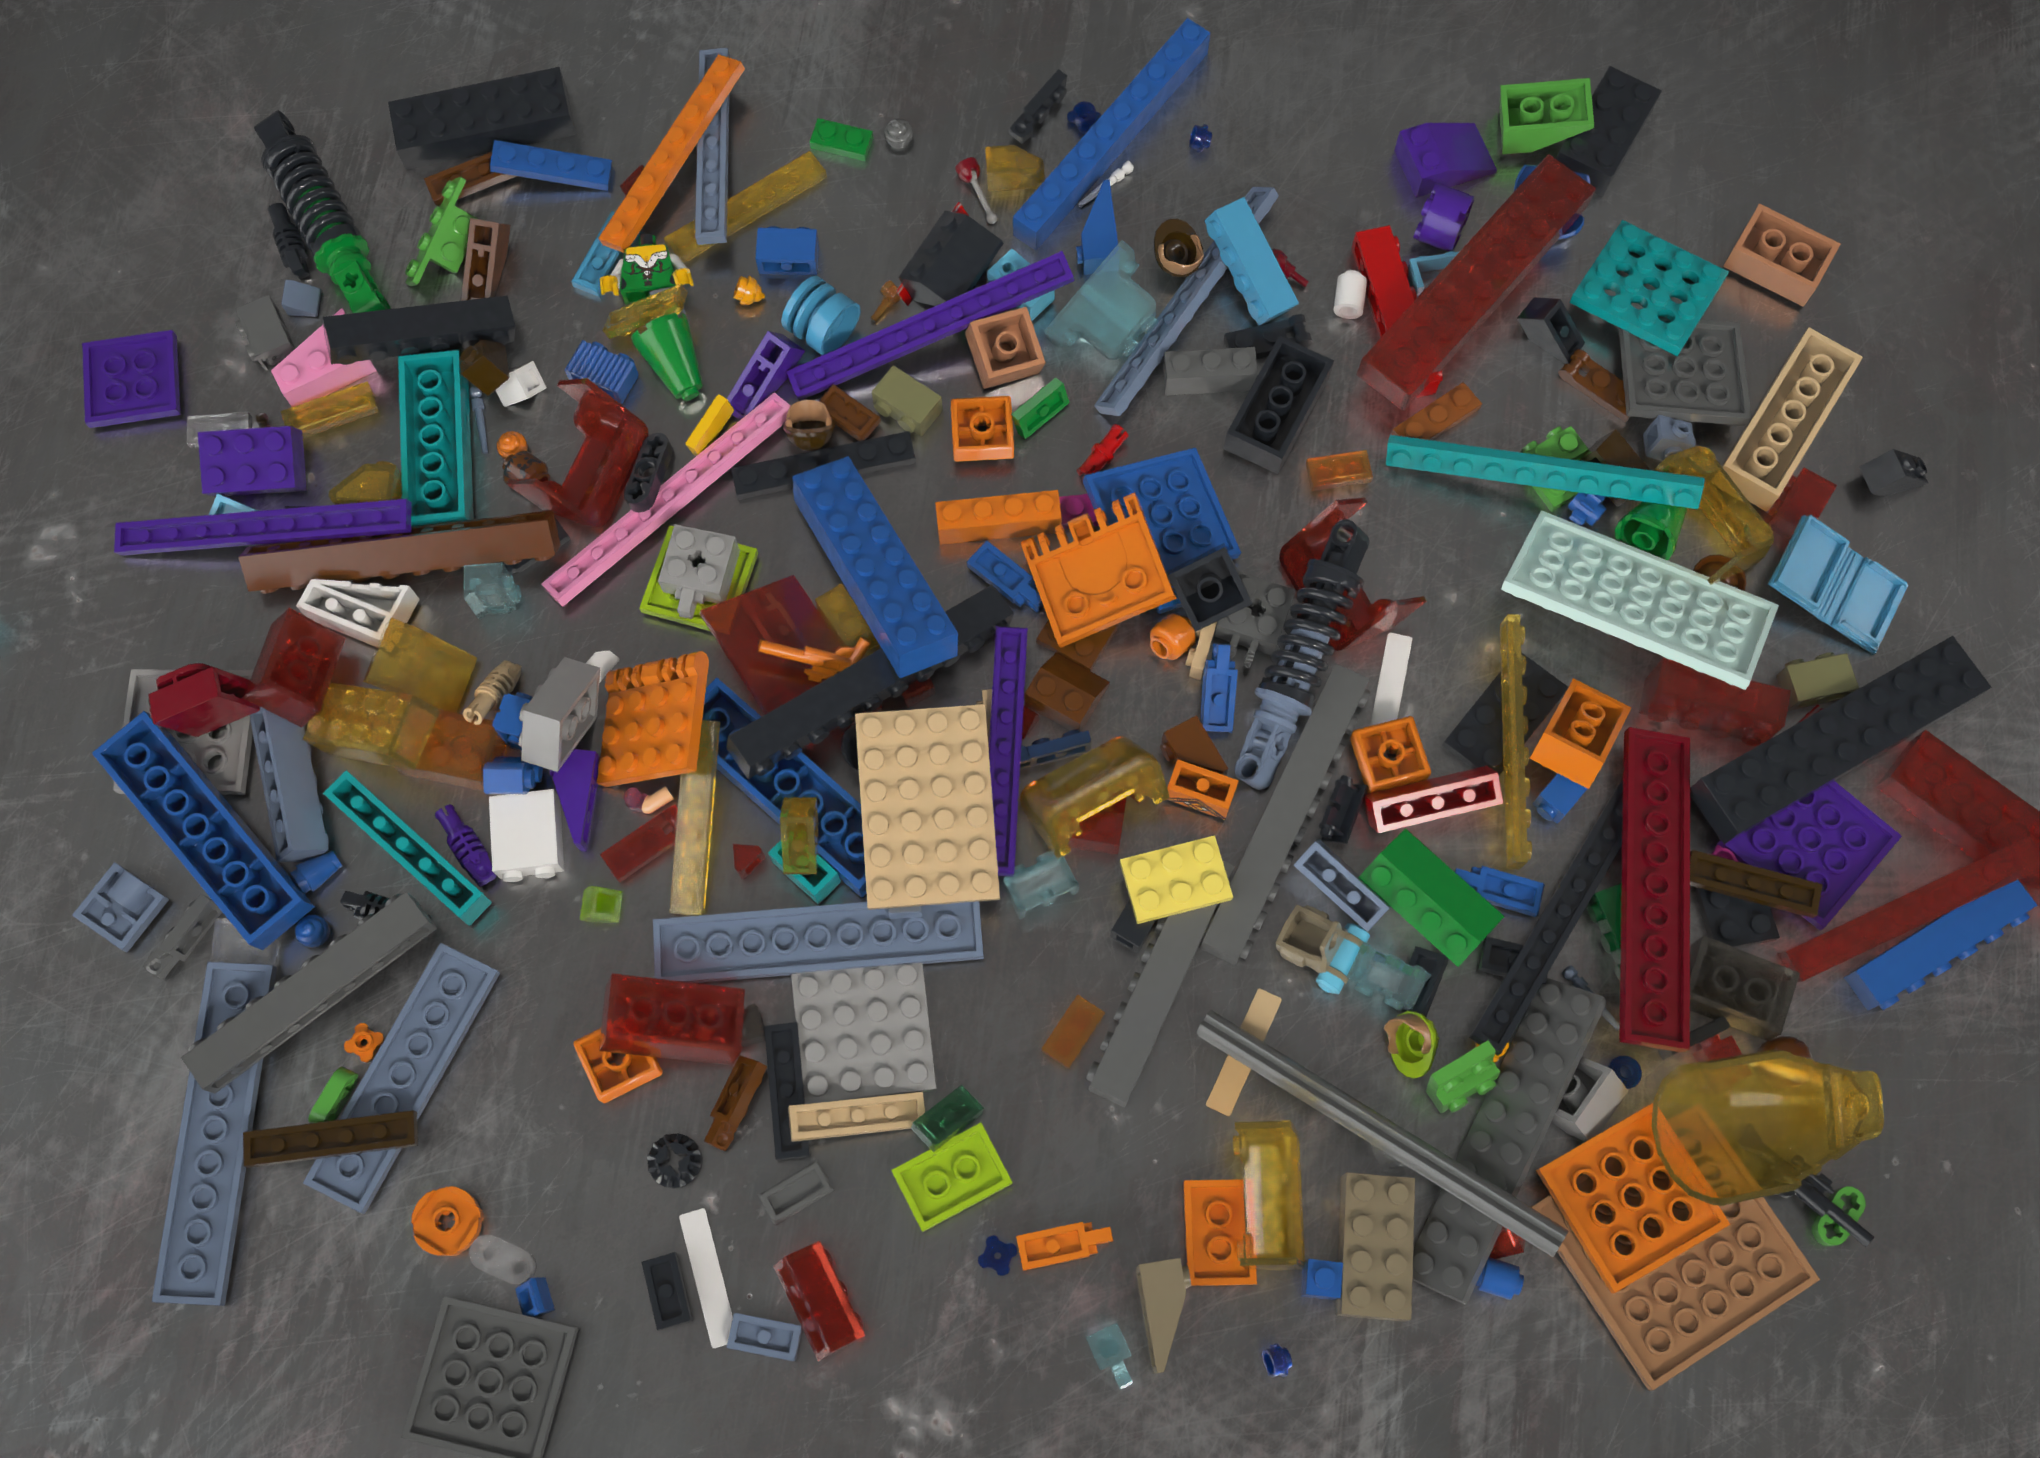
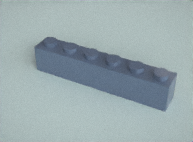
(289, 788)

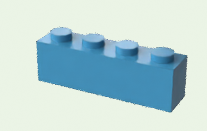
(1250, 261)

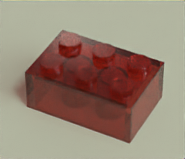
(295, 668)

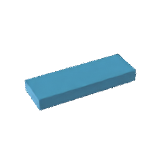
(596, 264)

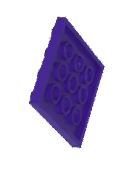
(1820, 840)

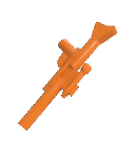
(824, 663)

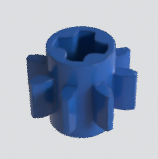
(1586, 508)

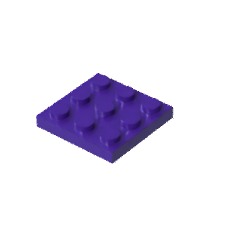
(131, 379)

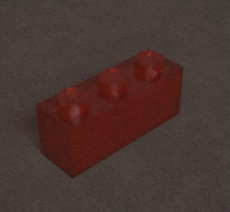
(819, 1300)

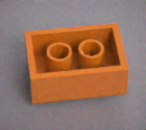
(1581, 733)

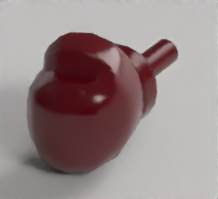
(1288, 268)

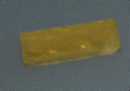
(639, 313)
(332, 410)

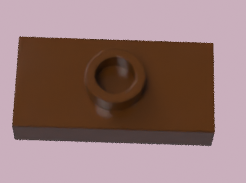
(850, 413)

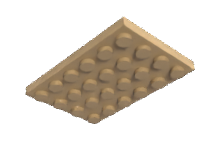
(927, 807)

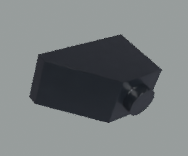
(1551, 328)

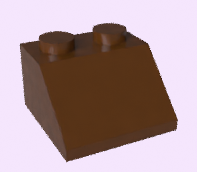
(1065, 692)

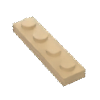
(855, 1116)

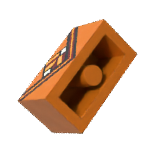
(1201, 789)

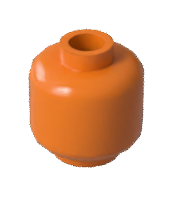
(1172, 636)

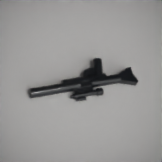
(1812, 1194)

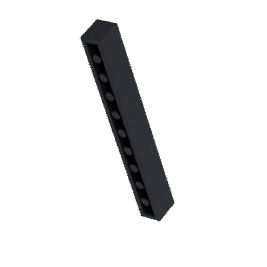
(855, 690)

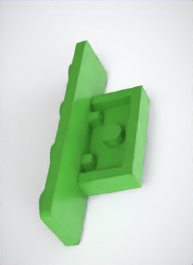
(447, 237)

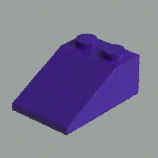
(1442, 155)

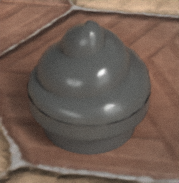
(898, 133)

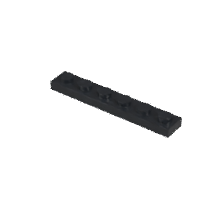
(866, 456)

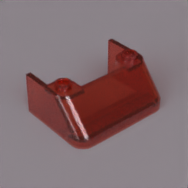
(601, 464)
(1364, 619)

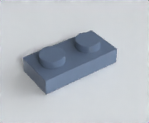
(764, 1337)

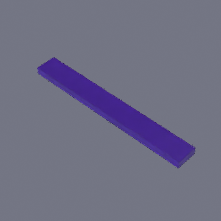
(1006, 740)

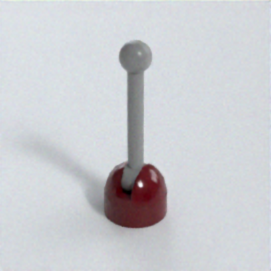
(969, 172)

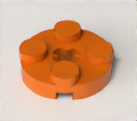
(453, 1240)

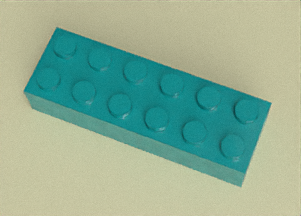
(435, 438)

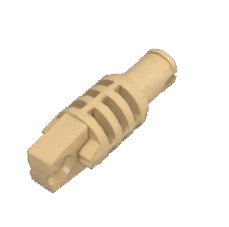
(491, 691)

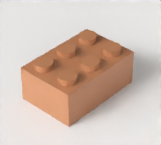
(1782, 255)

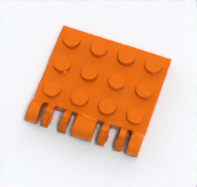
(1100, 574)
(653, 719)

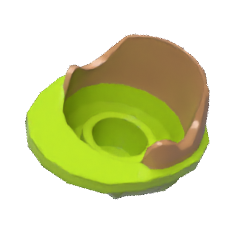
(1412, 1043)

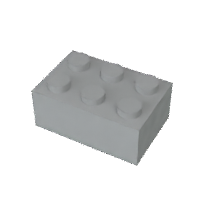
(559, 714)

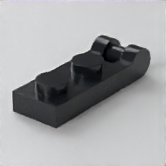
(1266, 335)

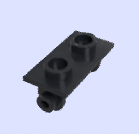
(1341, 817)

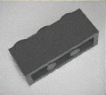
(1209, 371)

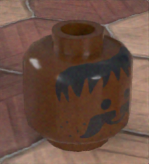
(524, 466)

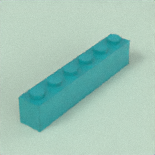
(408, 848)

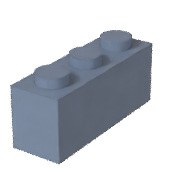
(1342, 885)

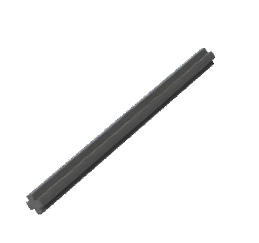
(1383, 1134)

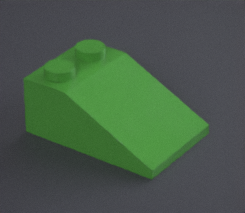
(1543, 113)

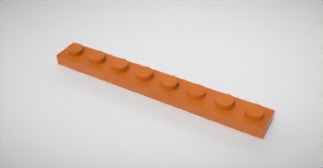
(671, 153)

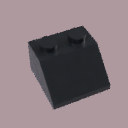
(1209, 587)

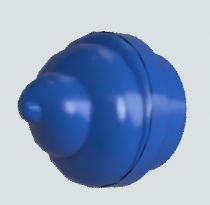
(312, 931)

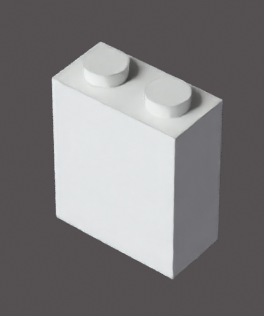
(526, 835)

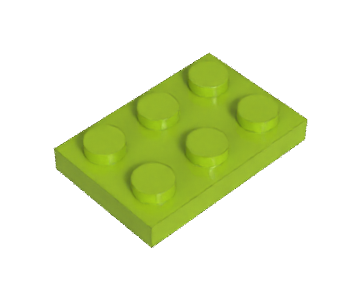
(952, 1177)

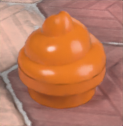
(511, 443)

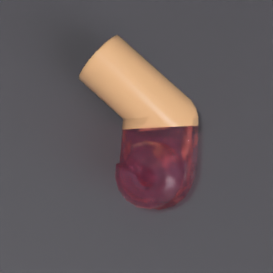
(646, 803)

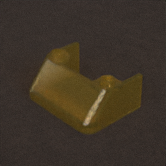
(1725, 509)
(1271, 1196)

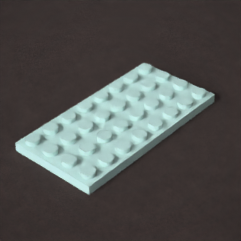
(1642, 599)

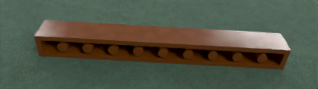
(390, 555)

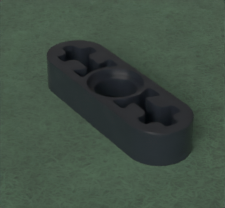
(650, 484)

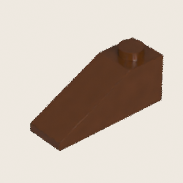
(484, 258)

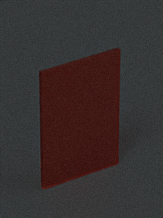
(778, 615)

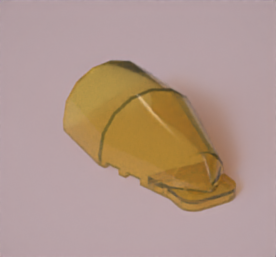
(1760, 1122)

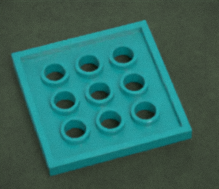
(1655, 303)

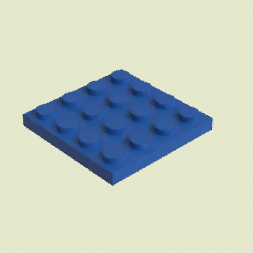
(1175, 502)

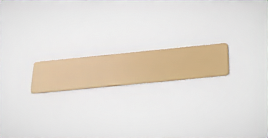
(1234, 1073)

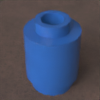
(1500, 1279)

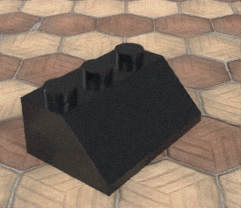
(950, 259)

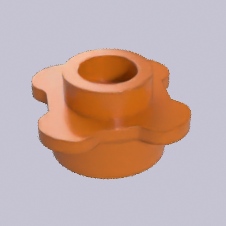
(366, 1052)

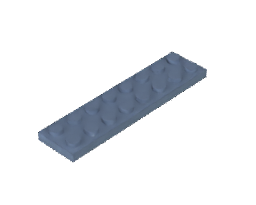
(407, 1068)

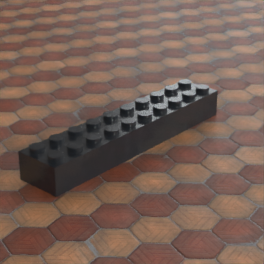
(1838, 739)

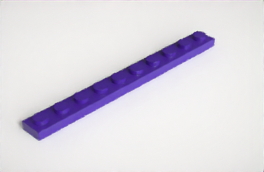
(930, 326)
(263, 527)

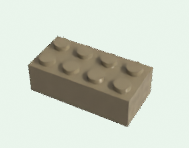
(1376, 1246)

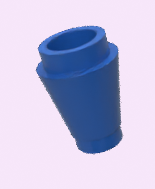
(314, 872)

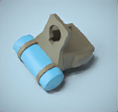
(1322, 945)

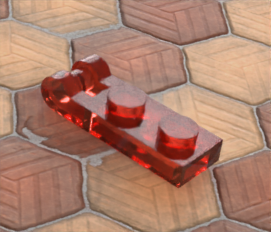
(641, 845)

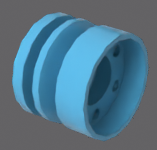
(820, 315)

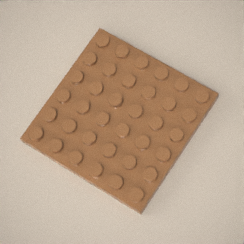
(1698, 1296)

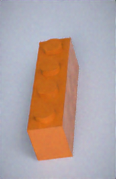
(998, 517)

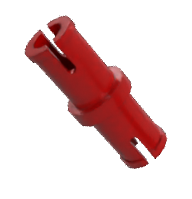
(1103, 451)

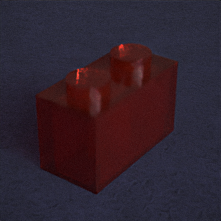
(1803, 495)

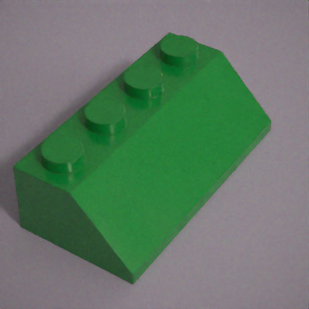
(1431, 897)

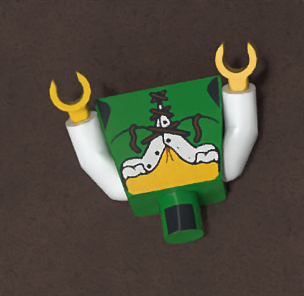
(645, 270)

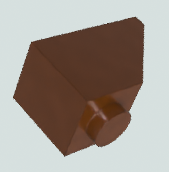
(1192, 745)

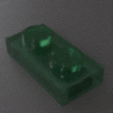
(947, 1118)

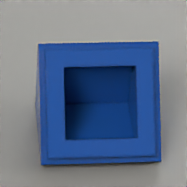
(534, 1297)

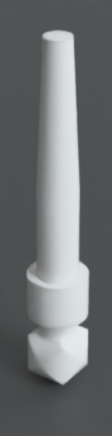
(1116, 176)

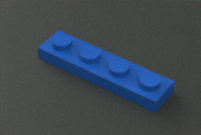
(550, 165)

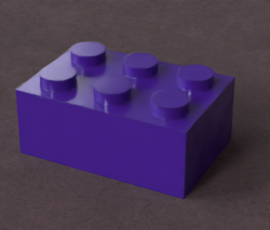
(252, 461)

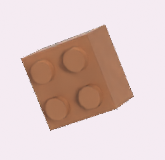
(1005, 347)

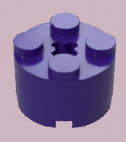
(1444, 217)

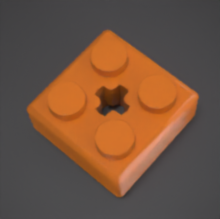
(974, 445)
(1399, 738)
(609, 1078)

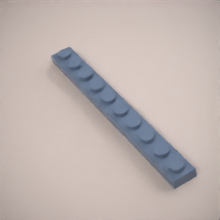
(1174, 318)

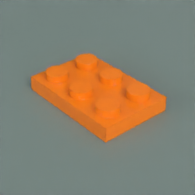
(1212, 1227)

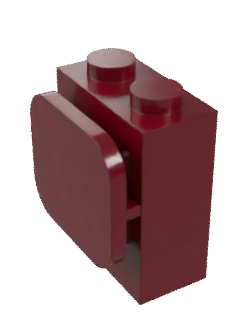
(199, 699)

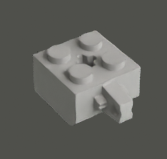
(711, 580)

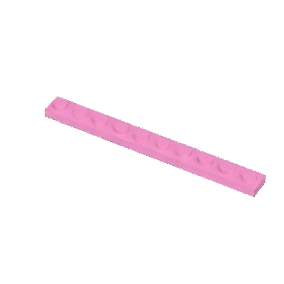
(671, 498)

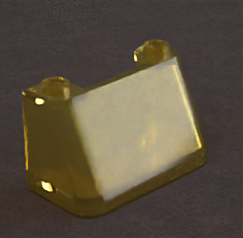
(1088, 786)

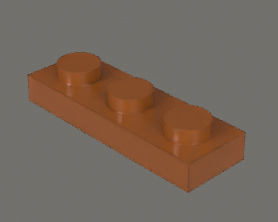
(1440, 414)

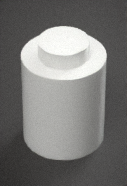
(1350, 295)

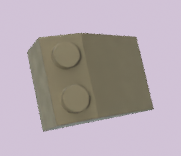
(1162, 1298)

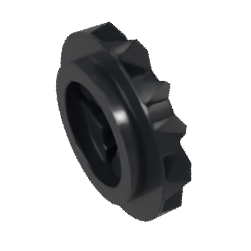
(688, 1166)

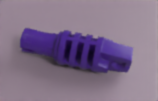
(466, 846)

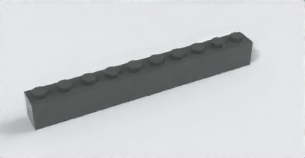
(1285, 813)

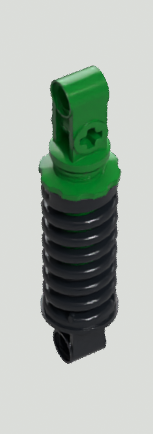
(319, 212)

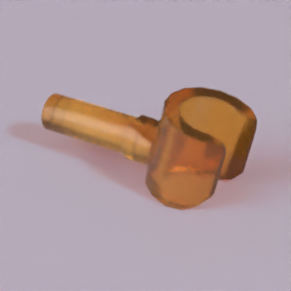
(891, 297)

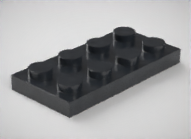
(1480, 733)

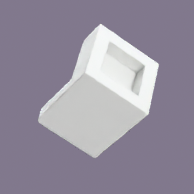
(523, 383)

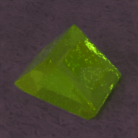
(601, 905)

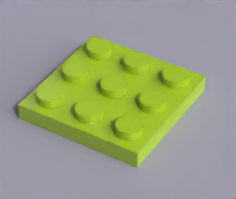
(665, 605)

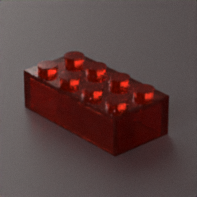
(1709, 704)
(672, 1019)

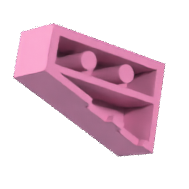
(309, 373)

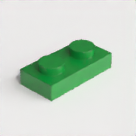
(841, 139)
(1040, 408)

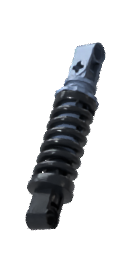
(1294, 669)

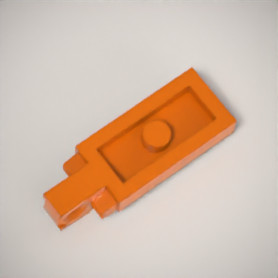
(1061, 1244)

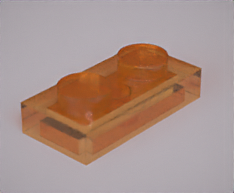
(1339, 470)
(1073, 1031)

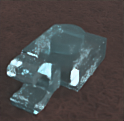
(1109, 1351)

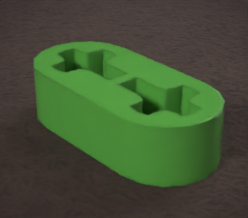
(334, 1096)
(1855, 1213)

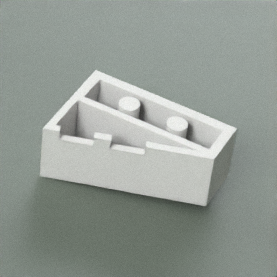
(356, 608)

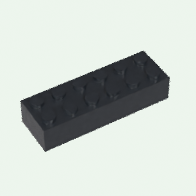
(470, 117)

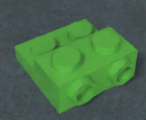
(1559, 444)
(1462, 1078)

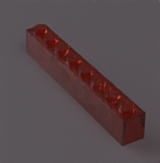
(1912, 909)

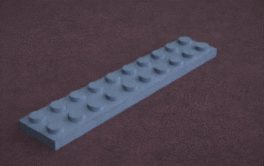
(811, 941)
(209, 1155)

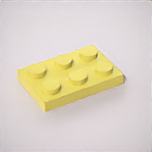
(1176, 879)

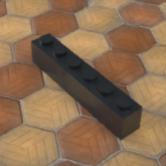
(417, 329)

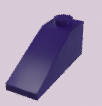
(764, 373)
(577, 793)

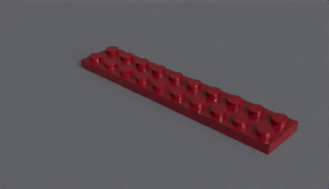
(1655, 891)

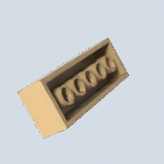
(1789, 417)

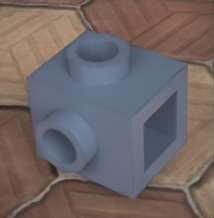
(1667, 437)

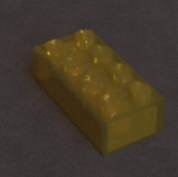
(372, 725)

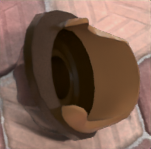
(1177, 248)
(808, 424)

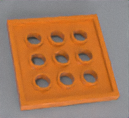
(1599, 1238)

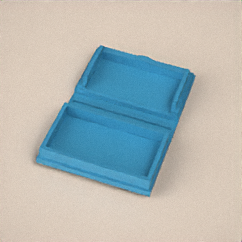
(1838, 584)

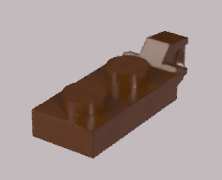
(734, 1101)

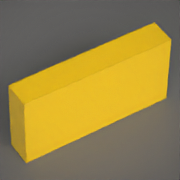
(710, 425)

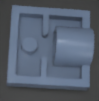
(120, 907)

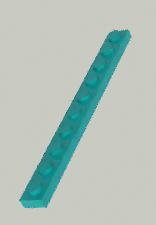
(1545, 471)

